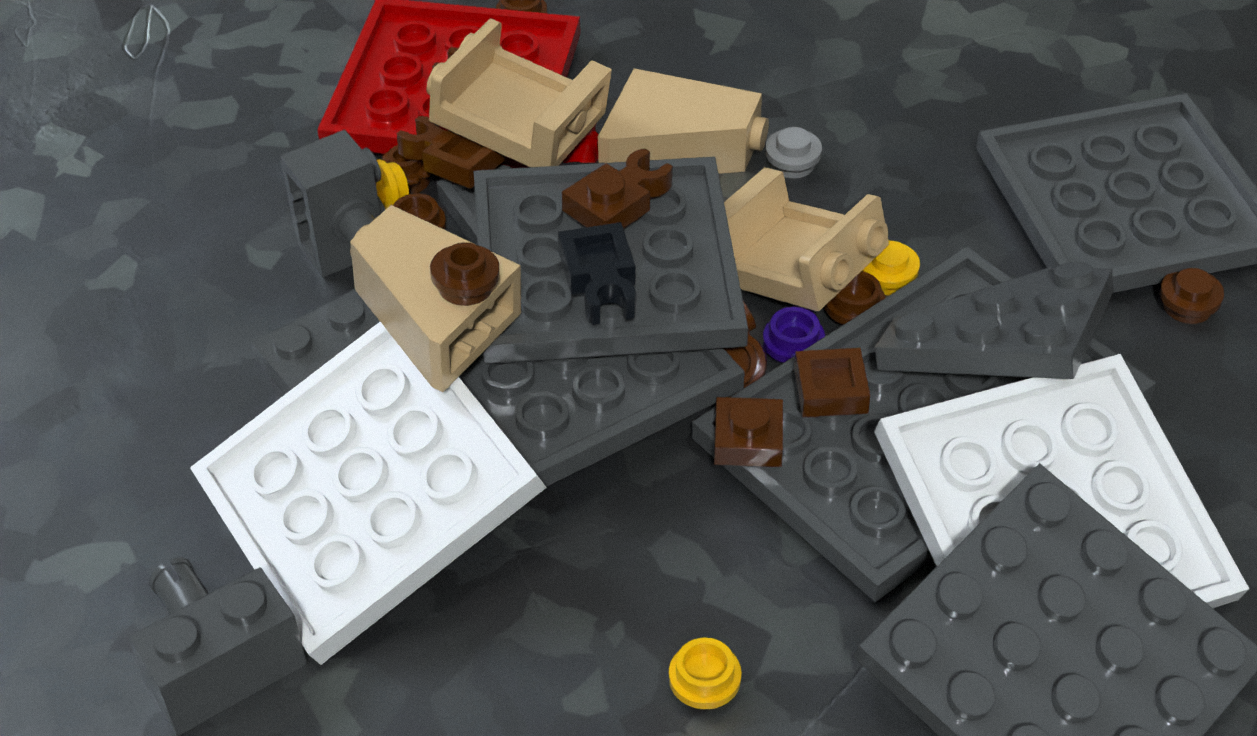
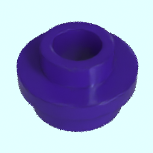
(791, 331)

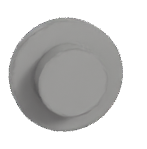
(793, 151)

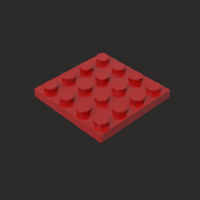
(395, 54)

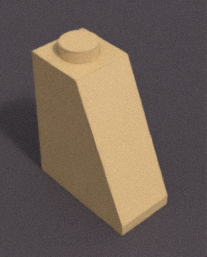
(684, 120)
(395, 282)

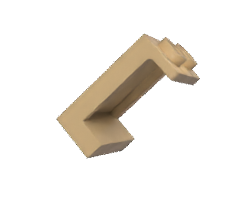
(514, 102)
(799, 249)

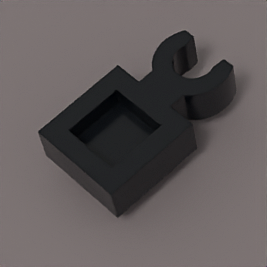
(601, 266)

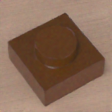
(831, 382)
(749, 432)

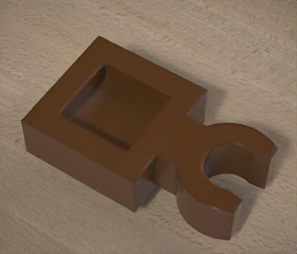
(446, 152)
(616, 195)

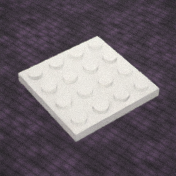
(1090, 434)
(363, 487)

